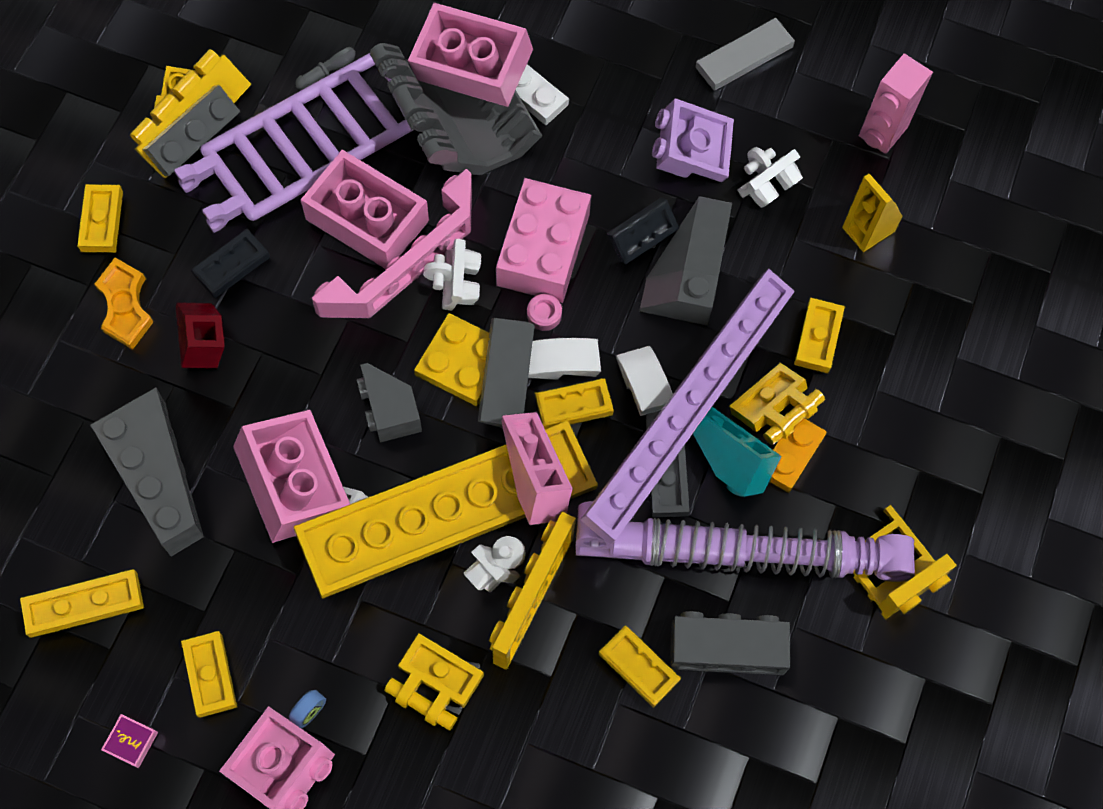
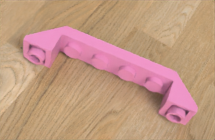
(338, 300)

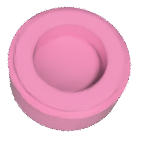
(544, 312)

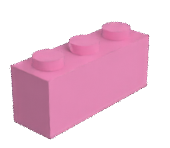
(895, 103)

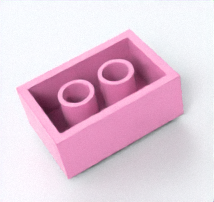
(471, 54)
(365, 209)
(543, 239)

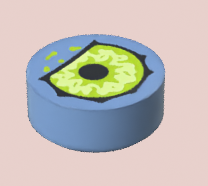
(307, 708)

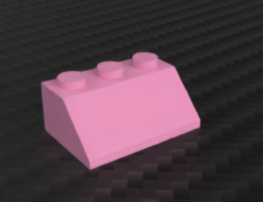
(289, 472)

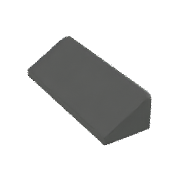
(506, 370)

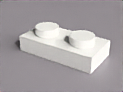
(540, 96)

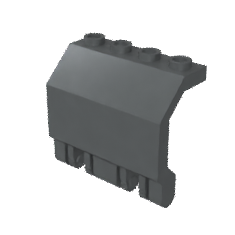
(456, 127)

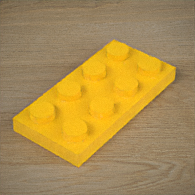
(526, 600)

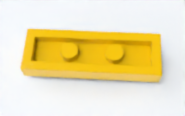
(81, 603)

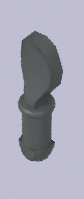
(336, 62)

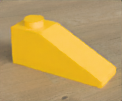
(871, 215)

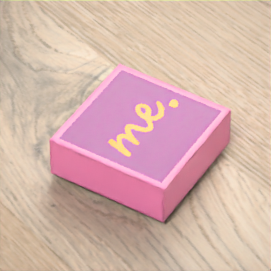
(129, 741)

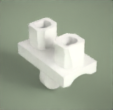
(783, 169)
(448, 274)
(495, 563)

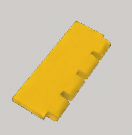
(189, 89)

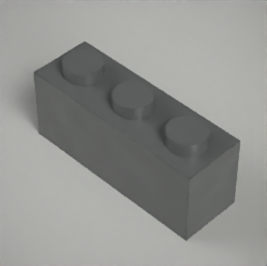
(730, 644)

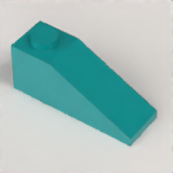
(735, 454)

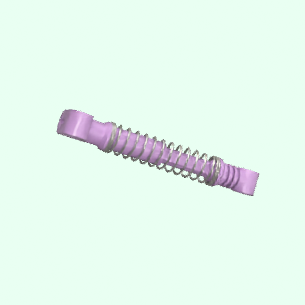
(654, 542)

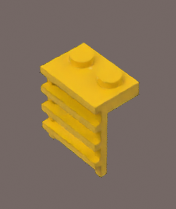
(905, 594)

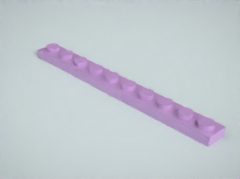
(686, 408)

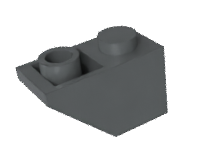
(392, 404)

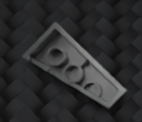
(149, 462)

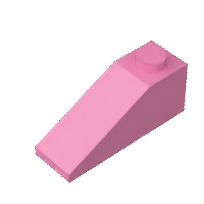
(535, 468)

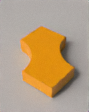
(124, 317)

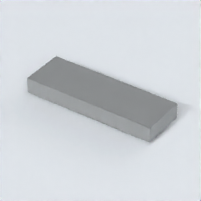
(745, 54)

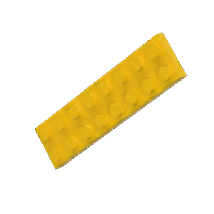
(426, 515)

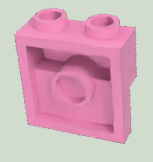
(278, 762)

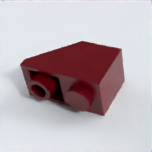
(199, 335)

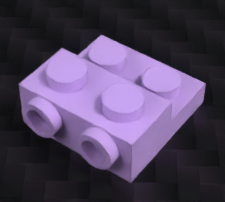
(693, 141)

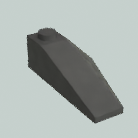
(689, 268)

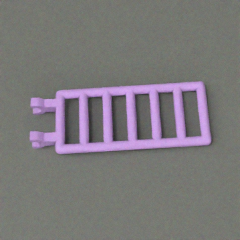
(219, 214)

